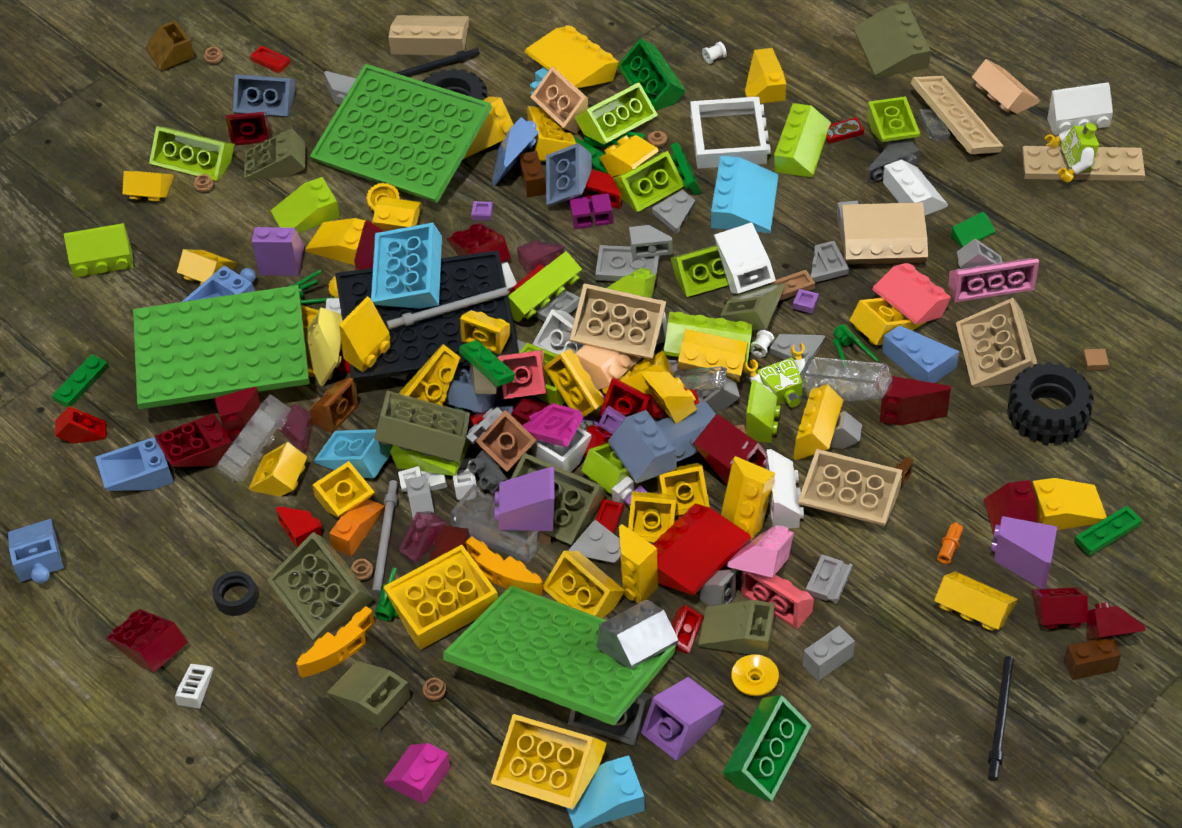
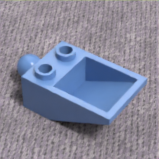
(517, 141)
(224, 283)
(135, 467)
(35, 551)

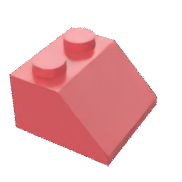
(529, 374)

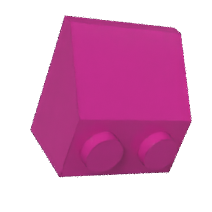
(419, 771)

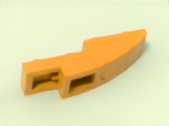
(503, 572)
(335, 649)

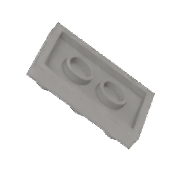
(617, 262)

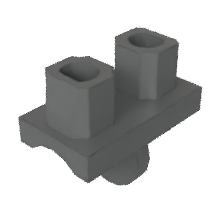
(488, 471)

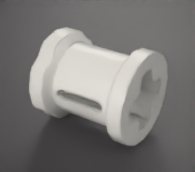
(714, 52)
(762, 342)

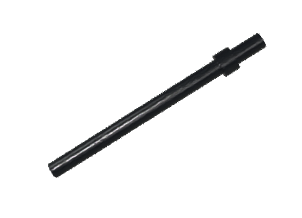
(460, 56)
(996, 755)

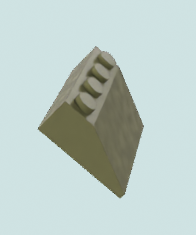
(893, 42)
(422, 426)
(574, 499)
(319, 587)

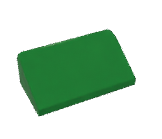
(976, 227)

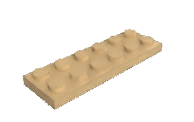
(956, 115)
(1108, 164)

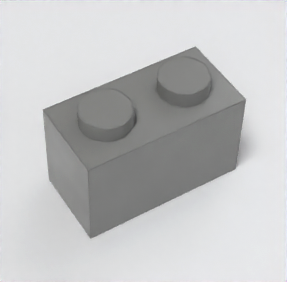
(828, 653)

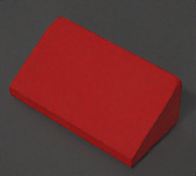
(686, 625)

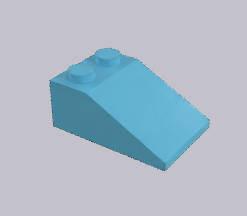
(357, 448)
(609, 795)

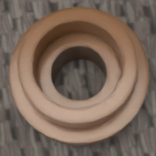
(213, 55)
(657, 139)
(203, 183)
(362, 564)
(434, 683)

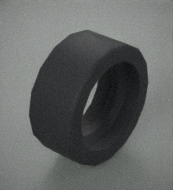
(229, 580)

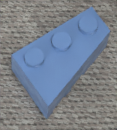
(919, 355)

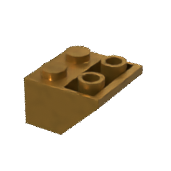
(169, 46)

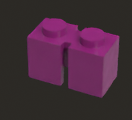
(600, 208)

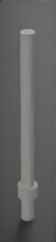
(409, 319)
(390, 502)

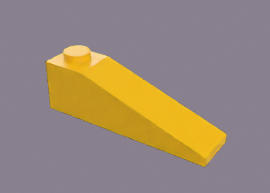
(766, 77)
(550, 135)
(434, 377)

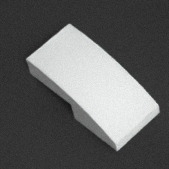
(435, 481)

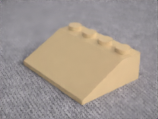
(428, 35)
(884, 233)
(618, 321)
(996, 344)
(851, 487)

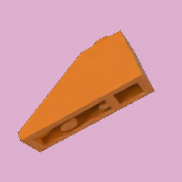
(355, 526)

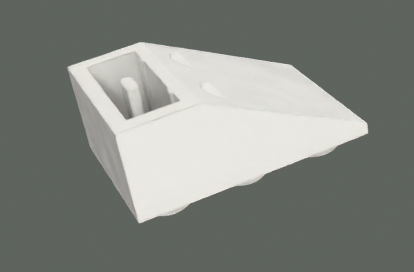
(744, 258)

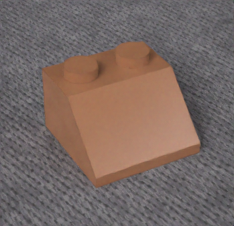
(506, 441)

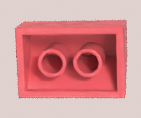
(912, 294)
(790, 602)

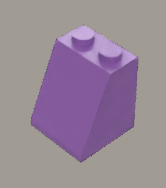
(277, 251)
(526, 502)
(1025, 548)
(681, 717)

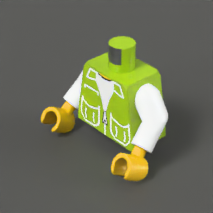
(1079, 149)
(782, 377)

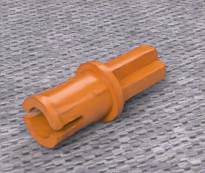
(950, 543)

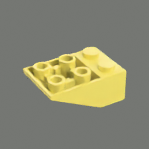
(324, 344)

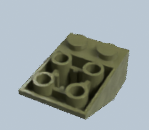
(276, 157)
(754, 306)
(739, 627)
(371, 692)

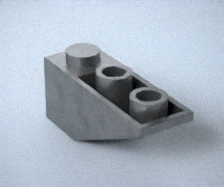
(895, 151)

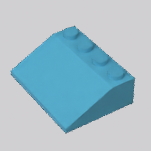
(743, 195)
(407, 267)

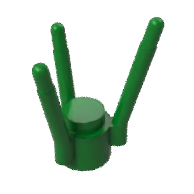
(309, 284)
(846, 337)
(385, 609)

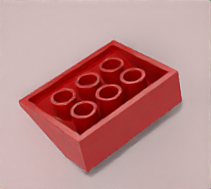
(696, 548)

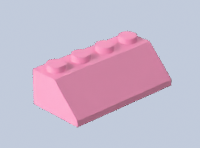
(993, 279)
(765, 552)

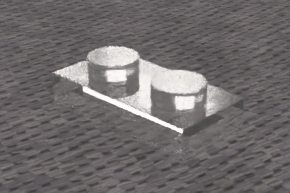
(933, 125)

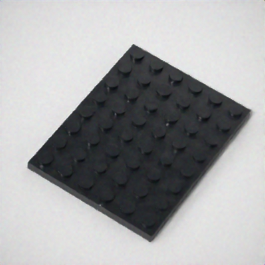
(415, 344)

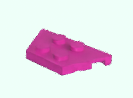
(554, 424)

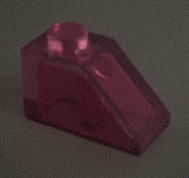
(537, 253)
(298, 428)
(421, 535)

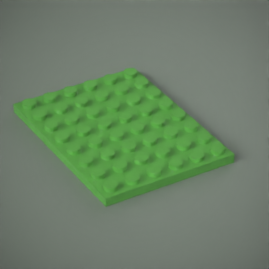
(401, 132)
(219, 346)
(551, 655)

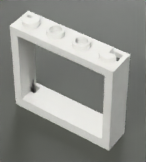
(727, 107)

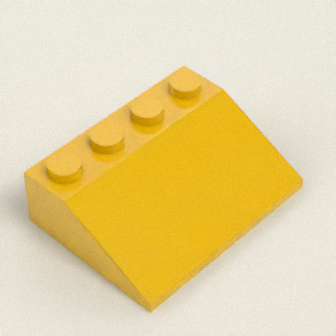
(574, 57)
(441, 596)
(547, 761)

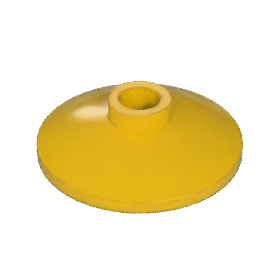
(755, 667)

